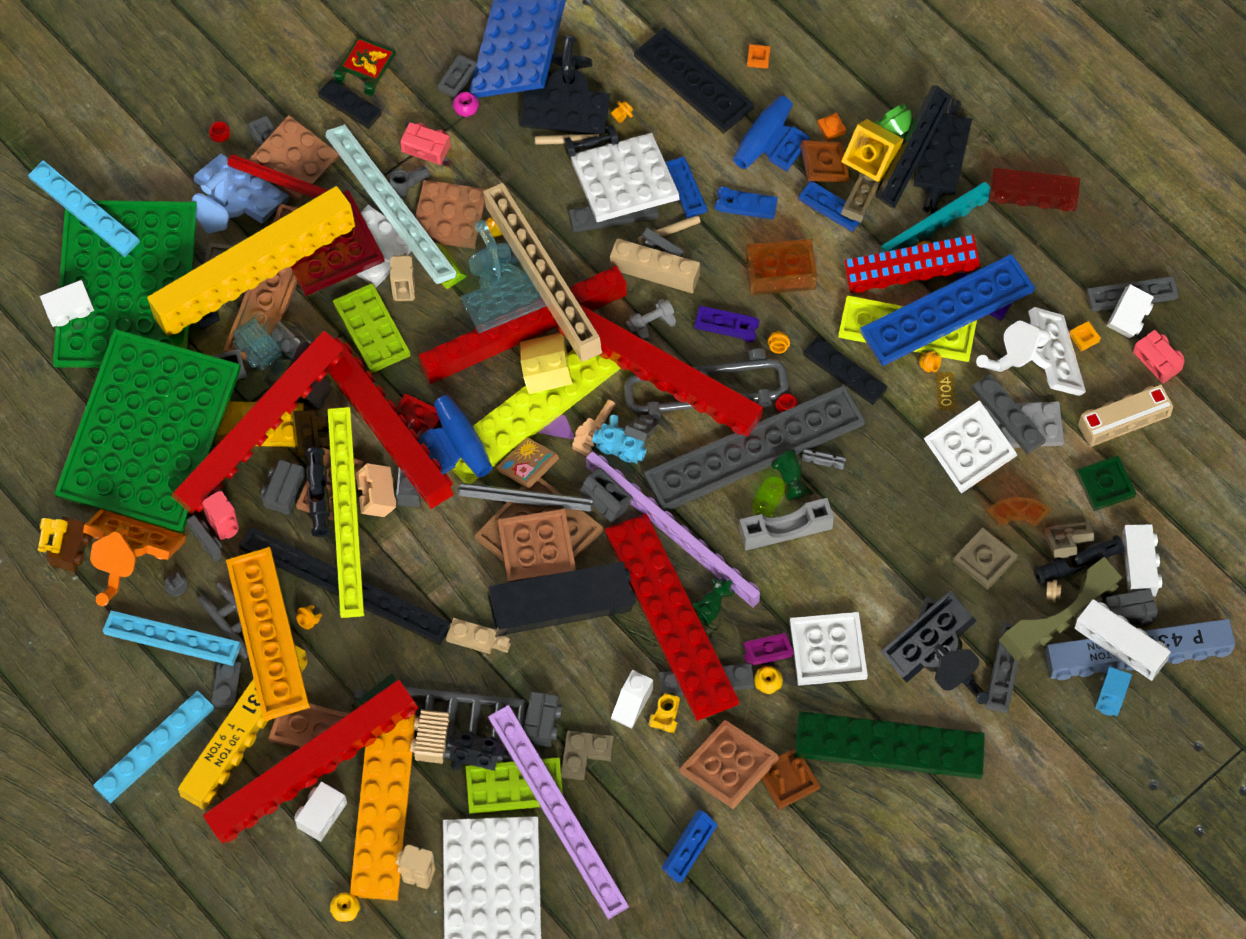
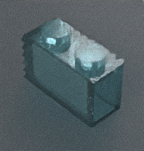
(256, 344)

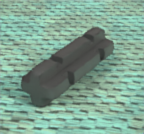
(823, 458)

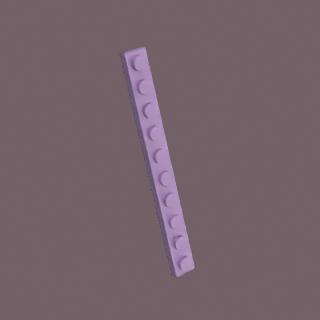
(679, 533)
(558, 812)

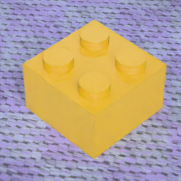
(872, 150)

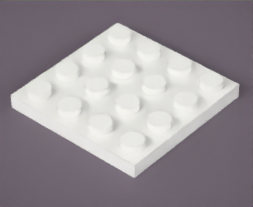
(624, 177)

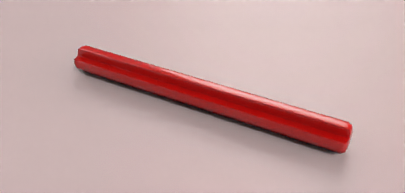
(275, 176)

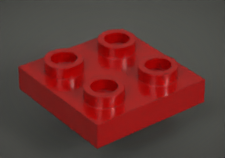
(418, 415)

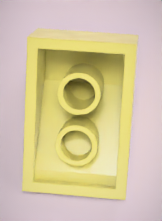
(545, 363)

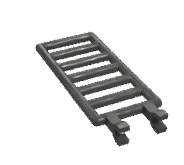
(475, 699)

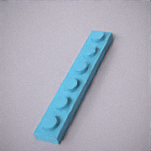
(83, 208)
(172, 638)
(153, 747)

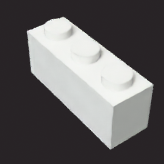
(1141, 559)

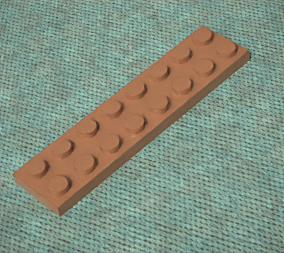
(268, 300)

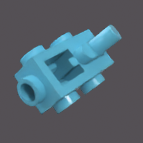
(612, 440)

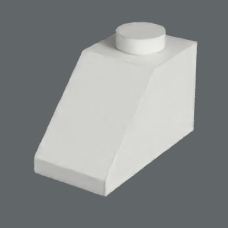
(632, 699)

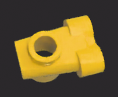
(665, 719)

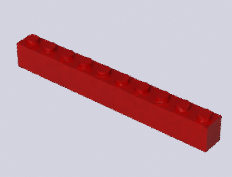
(476, 346)
(674, 376)
(257, 422)
(390, 428)
(310, 762)

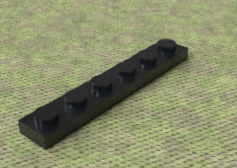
(913, 146)

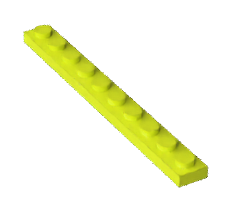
(345, 513)

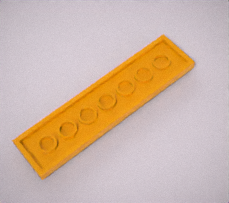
(267, 634)
(383, 813)

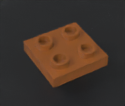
(789, 780)

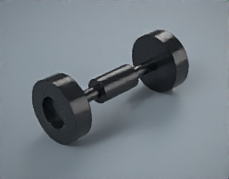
(611, 136)

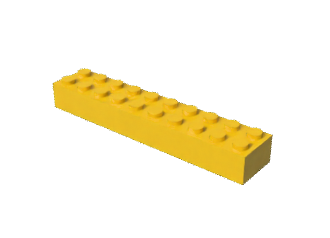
(251, 261)

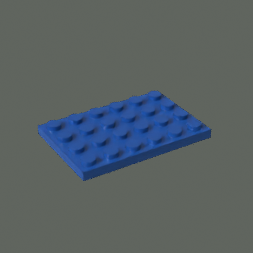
(517, 46)

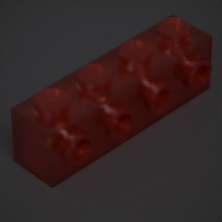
(1034, 189)

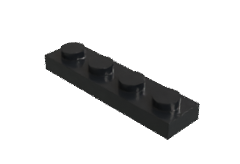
(845, 370)

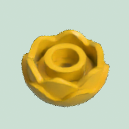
(763, 684)
(348, 913)

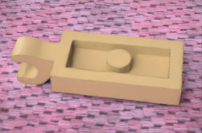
(476, 637)

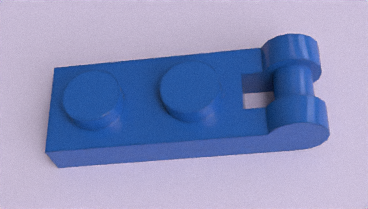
(746, 203)

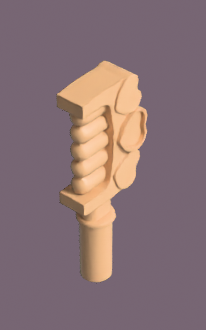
(584, 434)

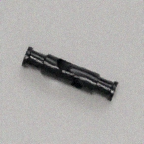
(317, 478)
(1093, 553)

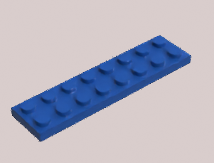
(947, 310)

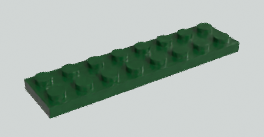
(889, 745)

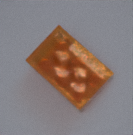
(781, 267)

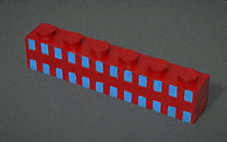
(912, 264)

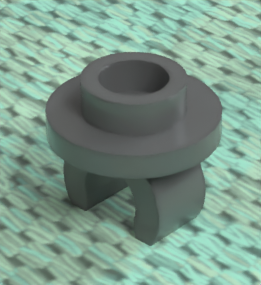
(175, 584)

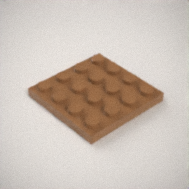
(582, 527)

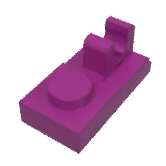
(768, 649)

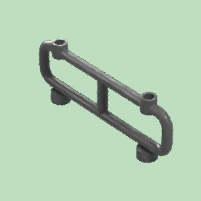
(757, 360)

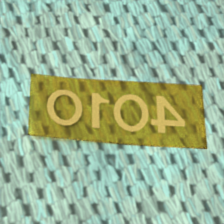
(945, 390)

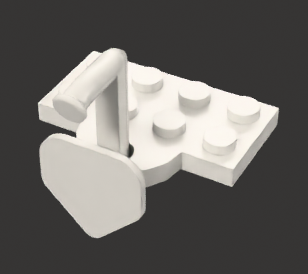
(1045, 343)

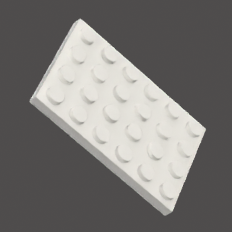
(491, 878)

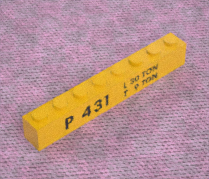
(227, 747)

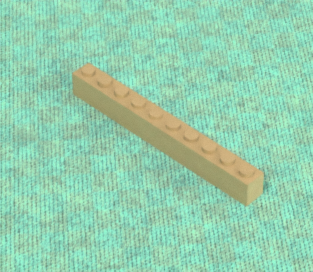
(542, 272)

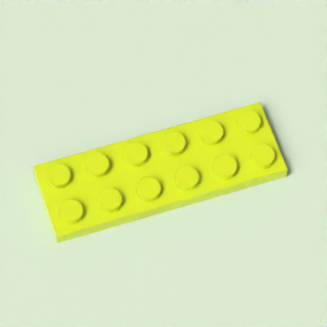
(862, 311)

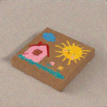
(527, 462)

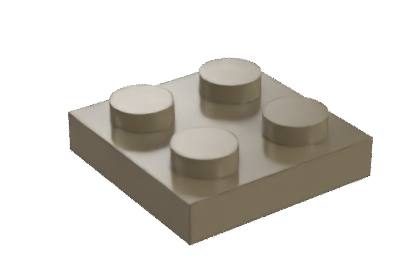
(985, 558)

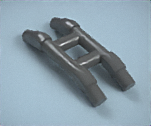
(218, 615)

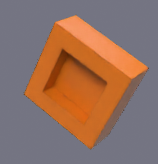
(758, 56)
(831, 126)

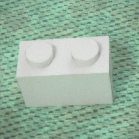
(67, 303)
(1130, 311)
(320, 811)

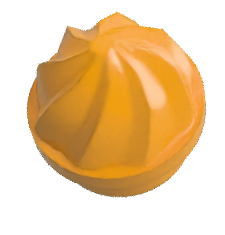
(493, 228)
(778, 342)
(930, 361)

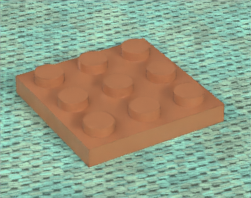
(295, 153)
(450, 213)
(536, 545)
(729, 764)

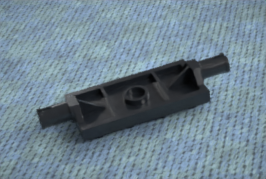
(943, 157)

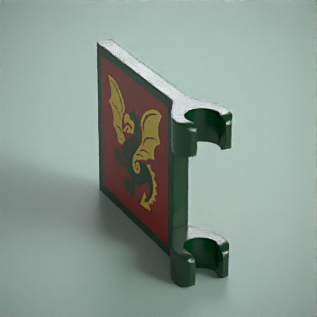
(367, 62)

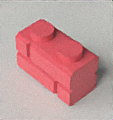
(425, 143)
(1159, 356)
(220, 515)

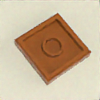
(824, 162)

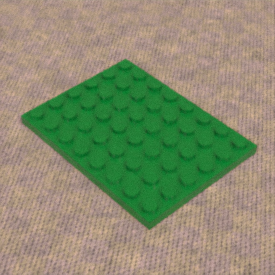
(121, 284)
(146, 428)

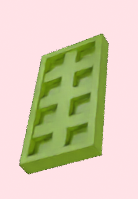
(371, 328)
(504, 787)

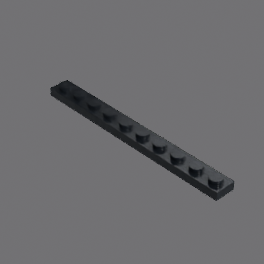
(326, 577)

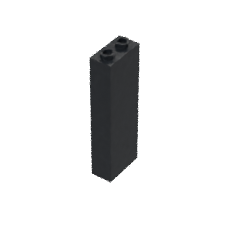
(560, 598)

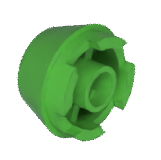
(897, 121)

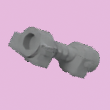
(637, 323)

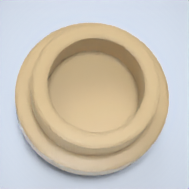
(1053, 591)

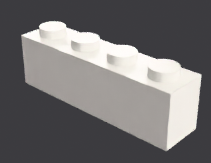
(1122, 639)

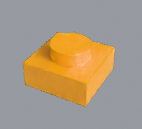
(1084, 336)

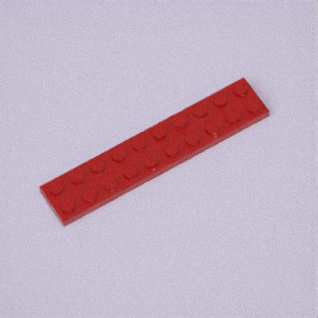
(672, 618)

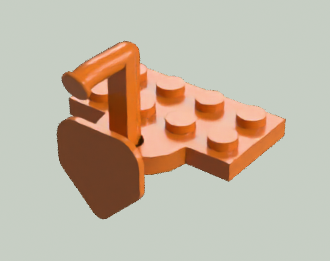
(124, 540)

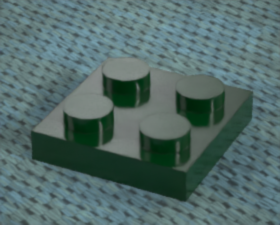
(1106, 483)

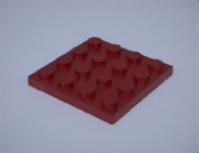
(339, 259)

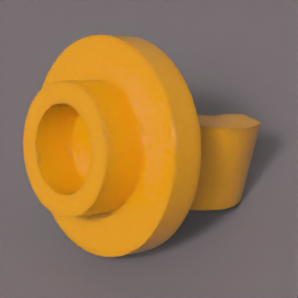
(622, 111)
(306, 618)

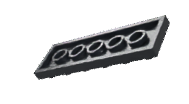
(694, 80)

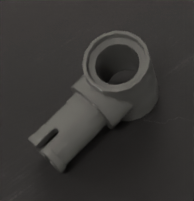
(404, 180)

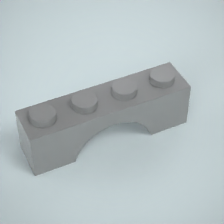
(808, 520)

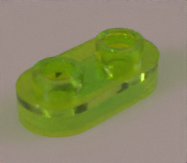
(769, 496)

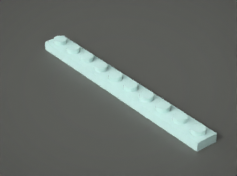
(391, 204)

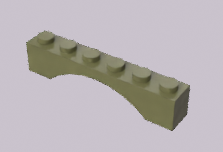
(1028, 634)

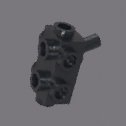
(475, 751)

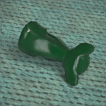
(790, 469)
(710, 605)

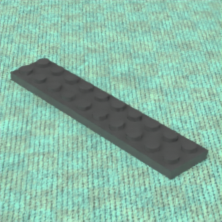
(742, 456)

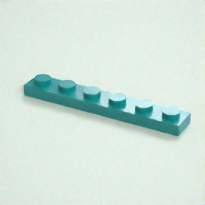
(941, 218)

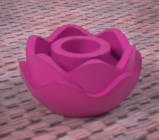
(465, 109)

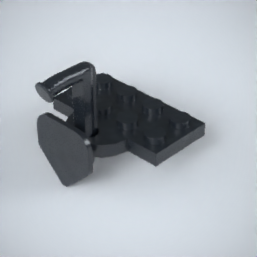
(566, 105)
(936, 645)

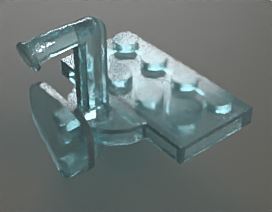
(500, 295)

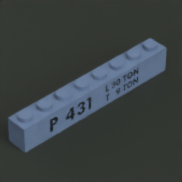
(1184, 642)

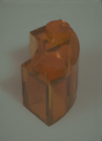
(1017, 509)

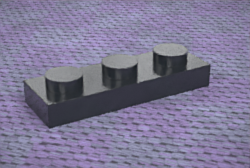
(349, 103)

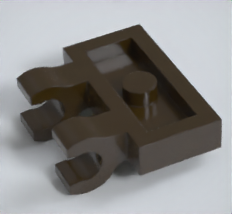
(306, 431)

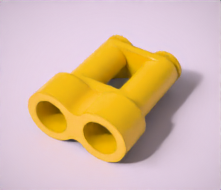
(54, 527)

